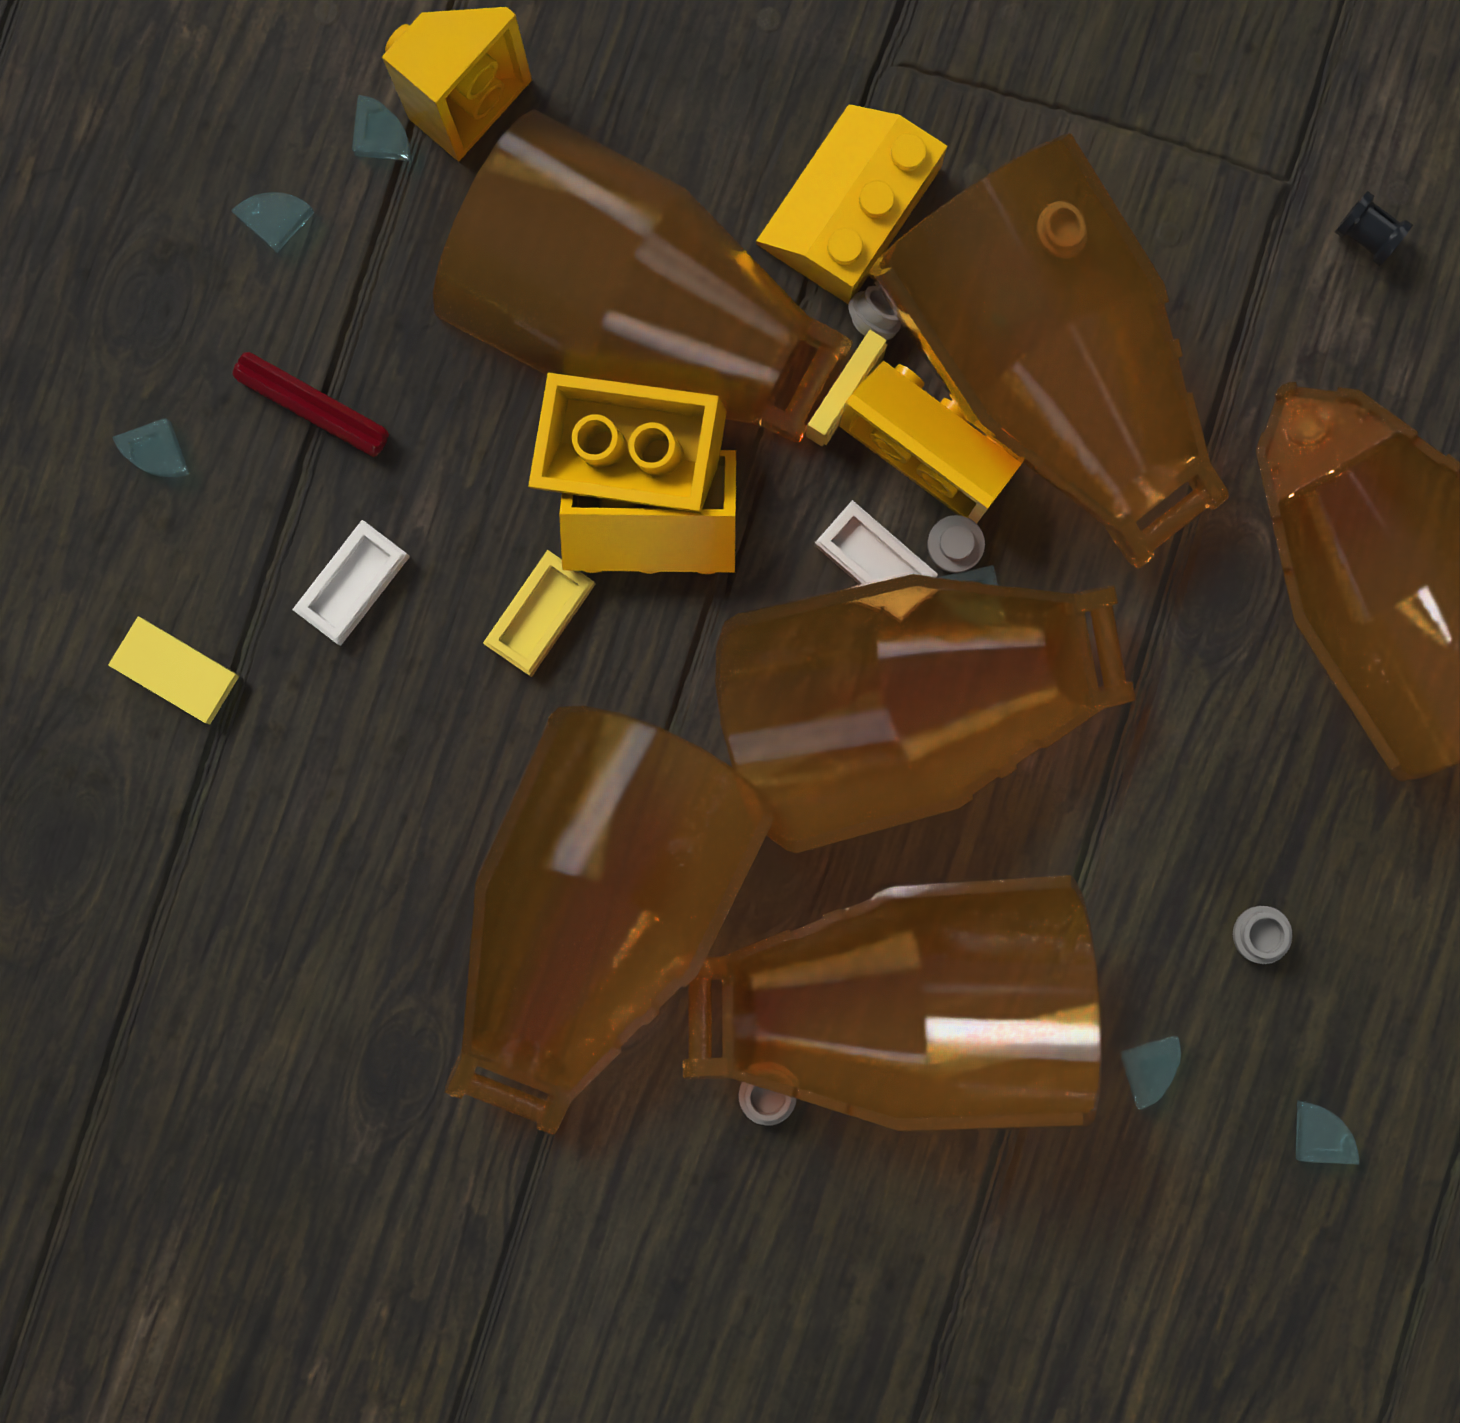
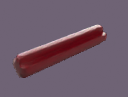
(310, 404)

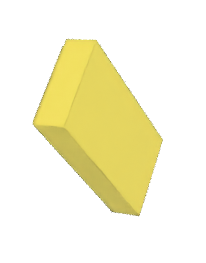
(859, 367)
(539, 614)
(173, 670)

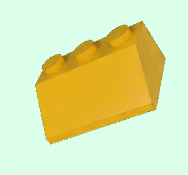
(458, 72)
(853, 198)
(927, 440)
(627, 442)
(652, 539)

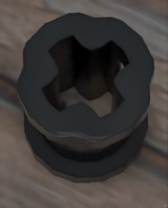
(1373, 228)

